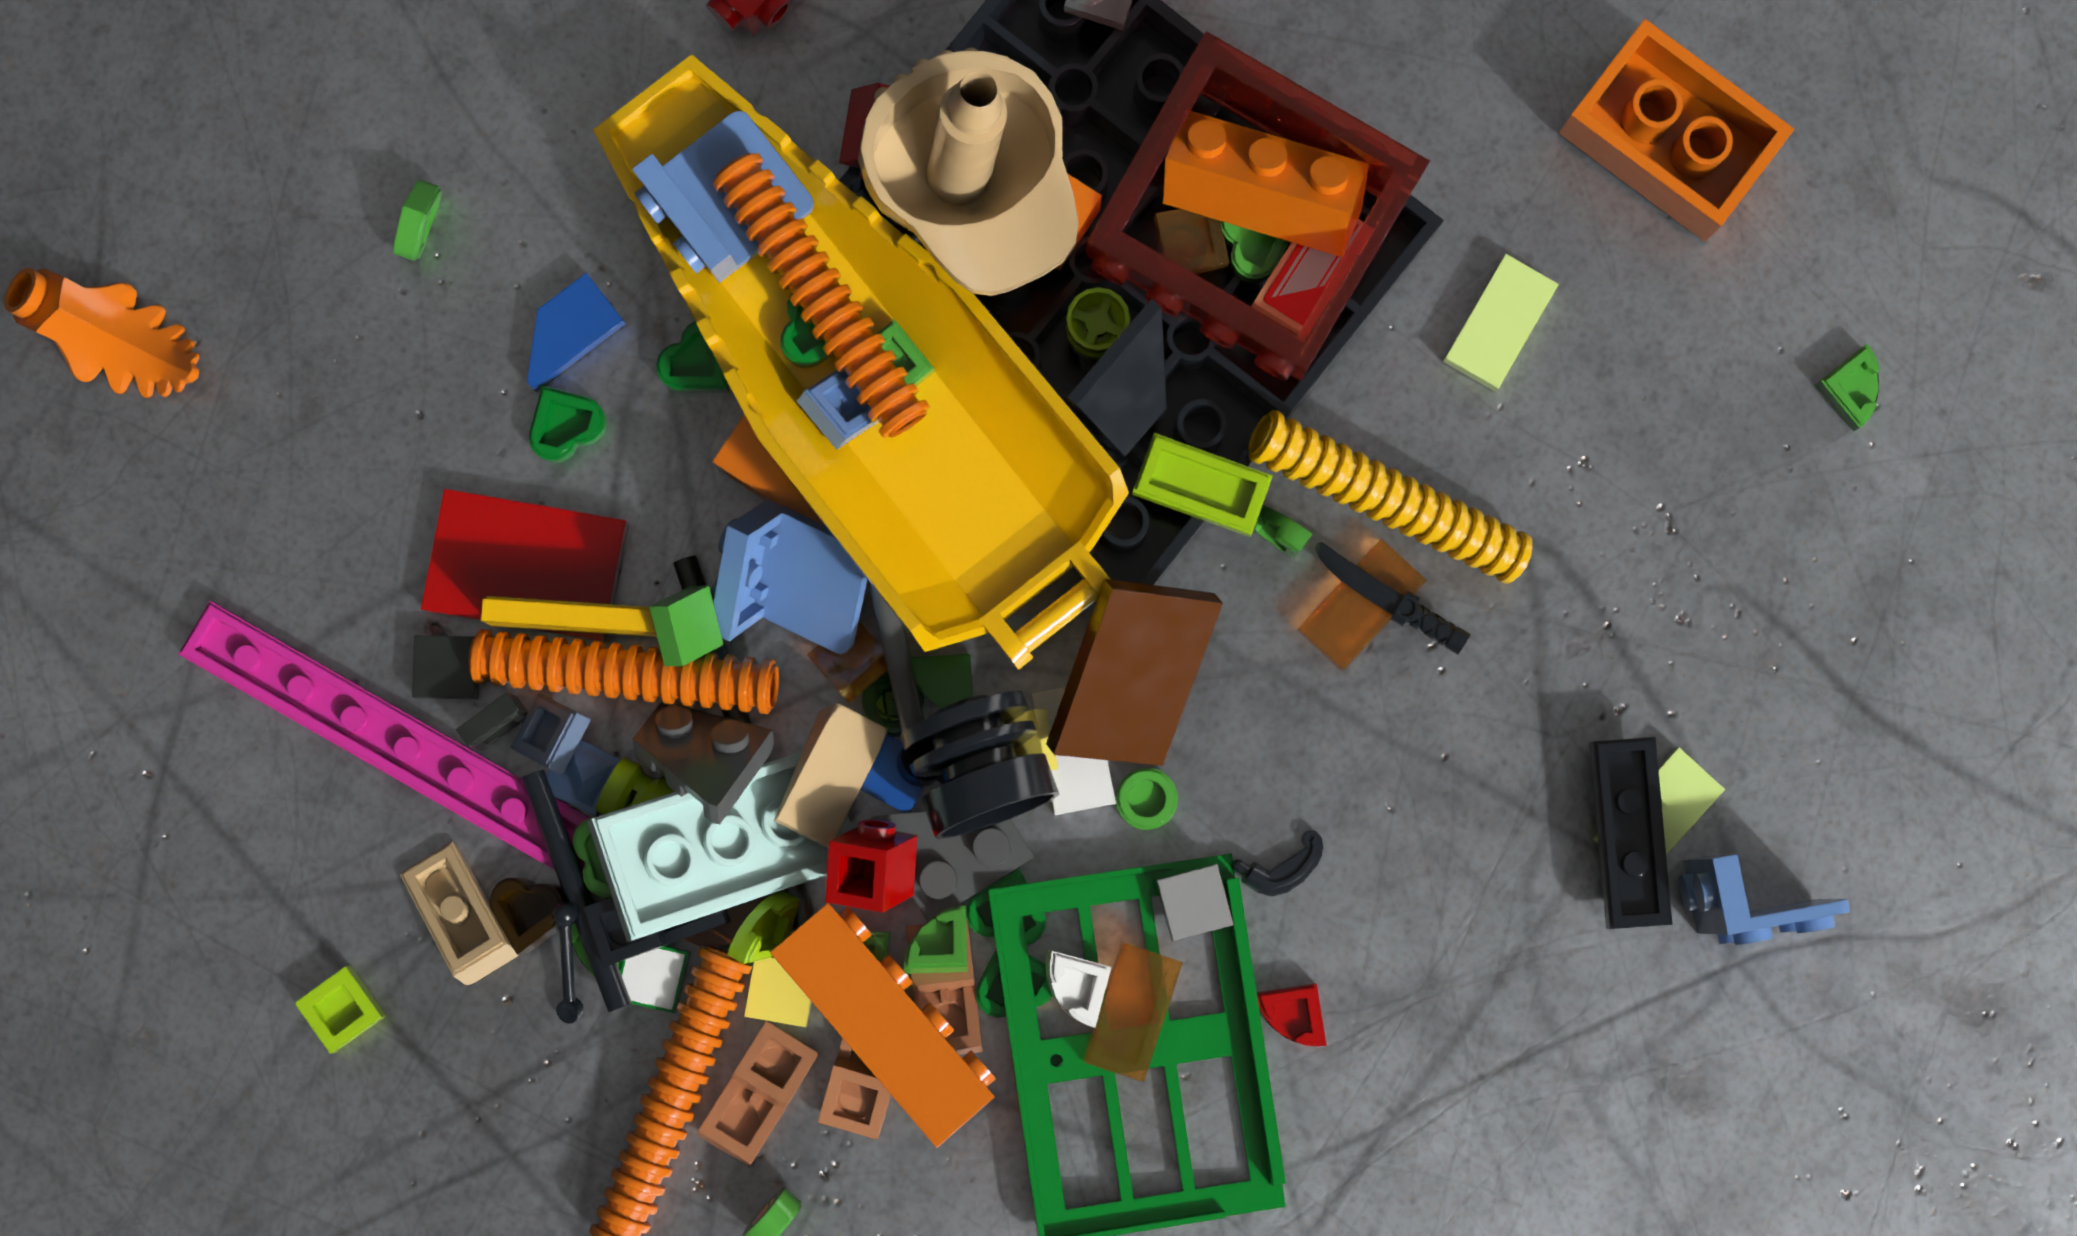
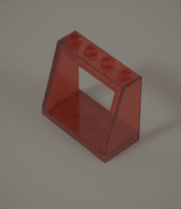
(1282, 111)

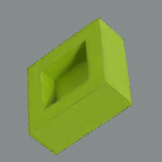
(340, 1009)

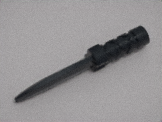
(1402, 608)

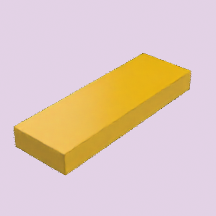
(568, 616)

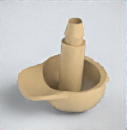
(973, 168)

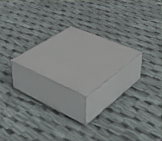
(1194, 902)

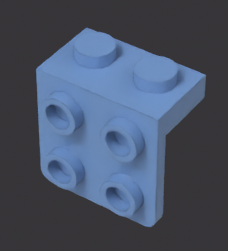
(687, 197)
(790, 574)
(1720, 907)

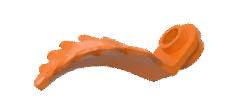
(103, 331)

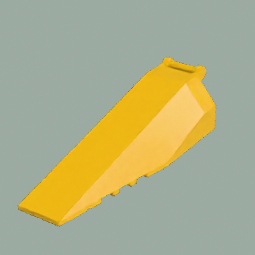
(967, 503)

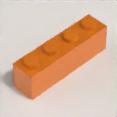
(882, 1023)

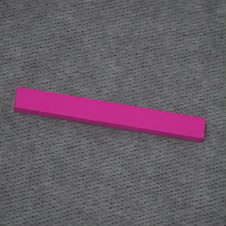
(370, 728)

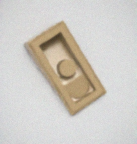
(830, 773)
(458, 915)

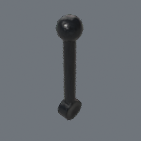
(570, 1008)

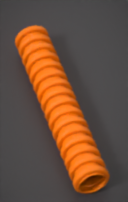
(820, 294)
(622, 671)
(671, 1095)

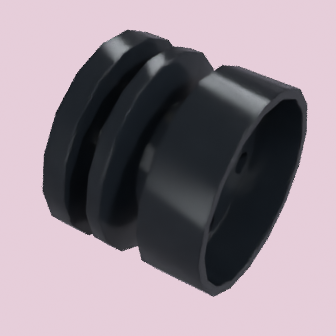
(979, 764)

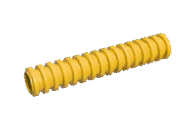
(1390, 497)

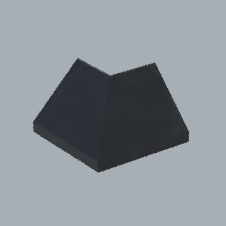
(1126, 385)

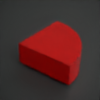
(1294, 1013)

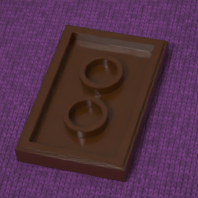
(1133, 672)

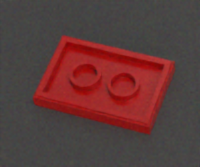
(520, 552)

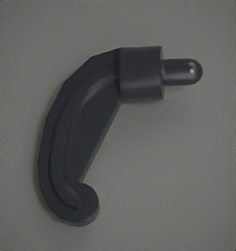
(1288, 873)

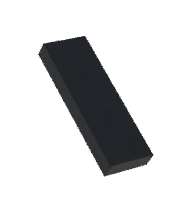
(1630, 833)

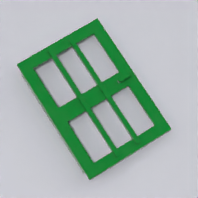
(1184, 1040)

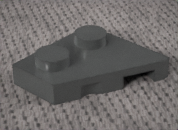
(703, 754)
(959, 866)

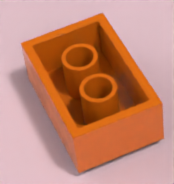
(1676, 130)

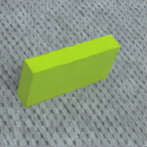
(1202, 485)

